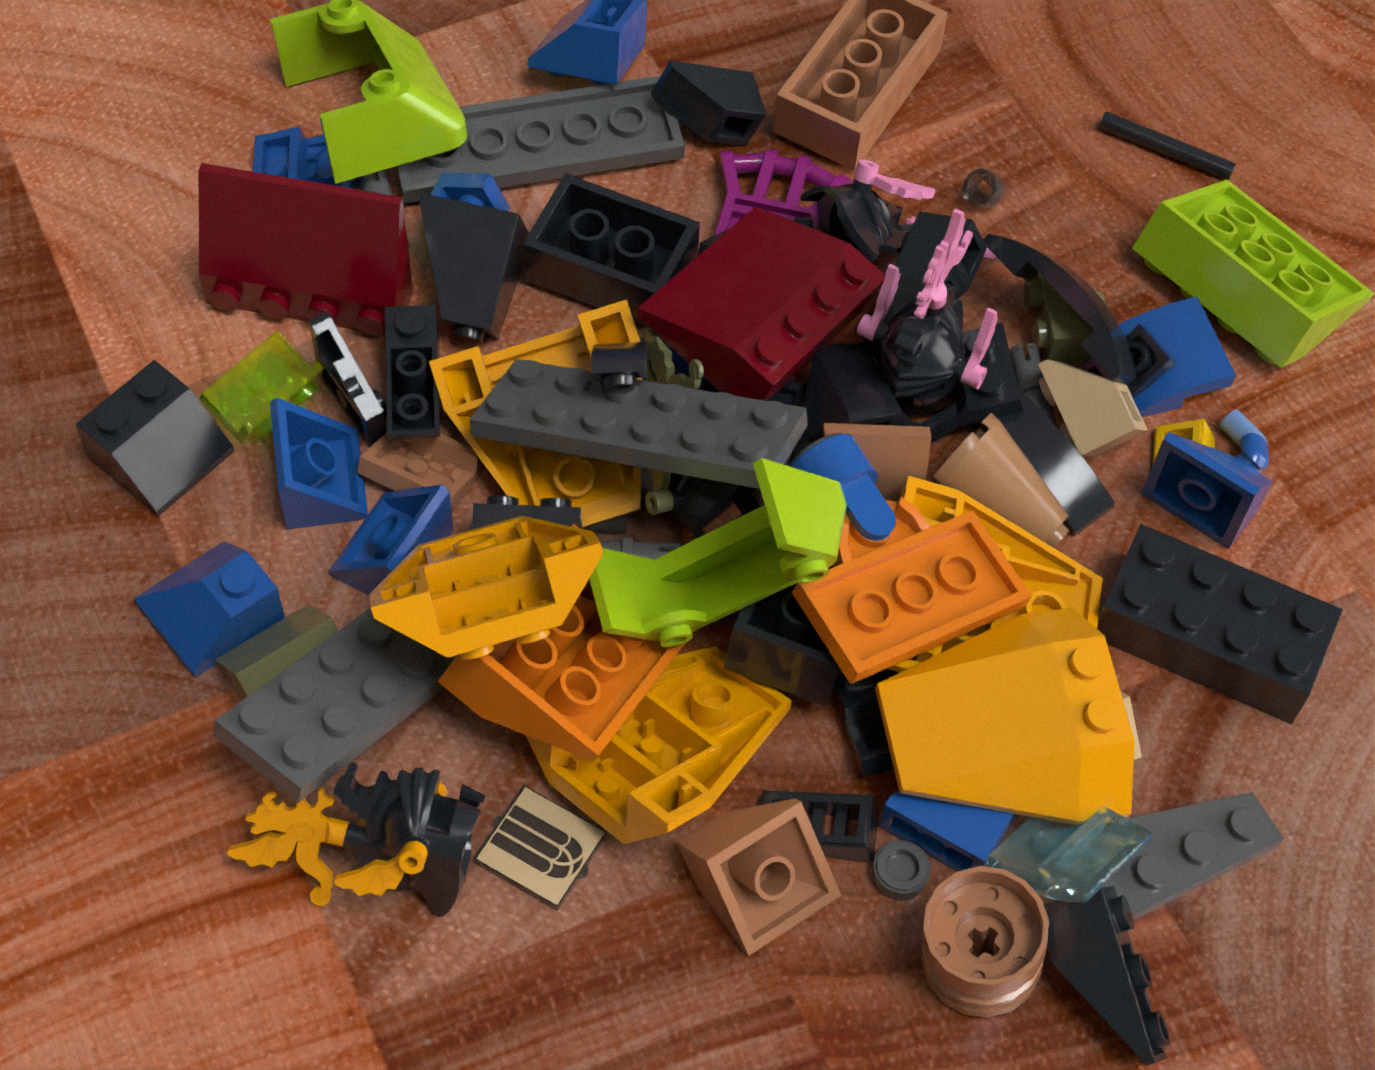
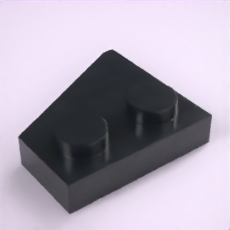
(346, 382)

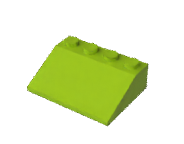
(1250, 271)

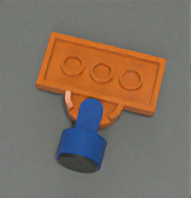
(895, 576)

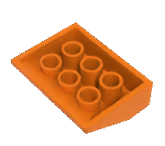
(565, 687)

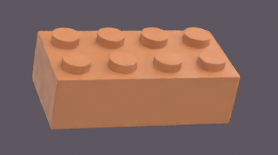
(858, 76)

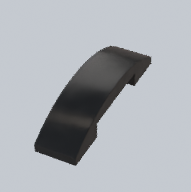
(1107, 340)
(1058, 465)

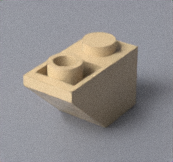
(1094, 408)

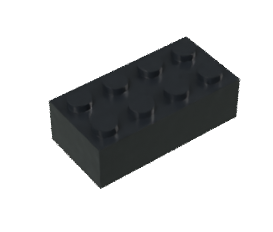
(1218, 624)

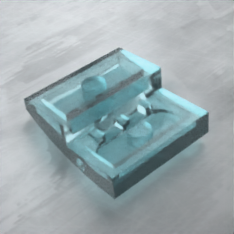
(1070, 859)

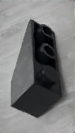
(913, 262)
(410, 384)
(1097, 957)

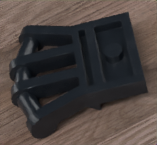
(966, 404)

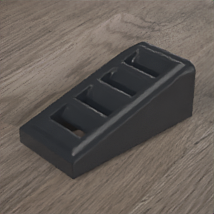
(843, 807)

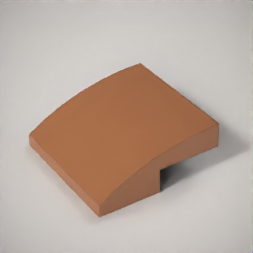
(891, 451)
(424, 462)

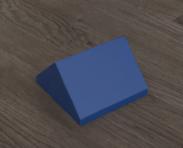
(316, 467)
(391, 532)

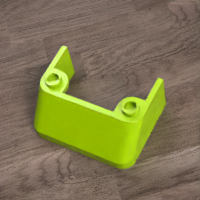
(405, 103)
(728, 568)

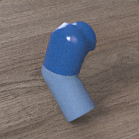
(1247, 438)

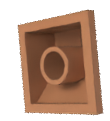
(760, 870)

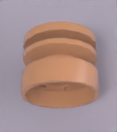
(980, 911)

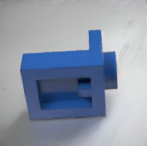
(471, 188)

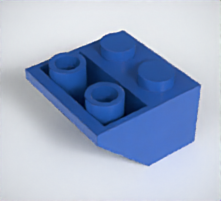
(594, 41)

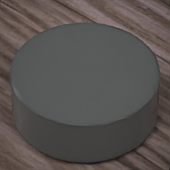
(900, 870)

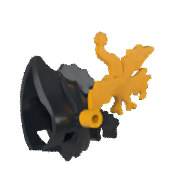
(403, 836)

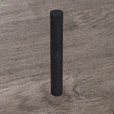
(1167, 145)

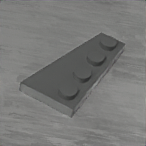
(1193, 848)

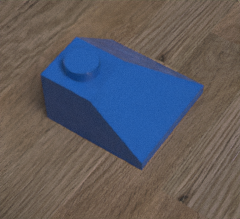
(1205, 488)
(212, 605)

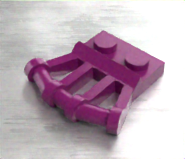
(768, 164)

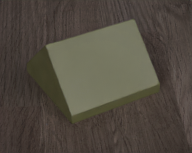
(274, 649)

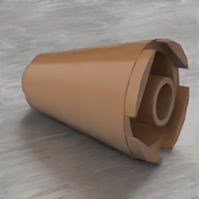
(1003, 479)

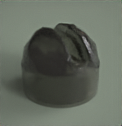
(976, 195)

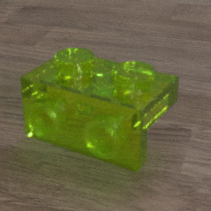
(245, 392)

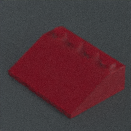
(301, 248)
(761, 302)

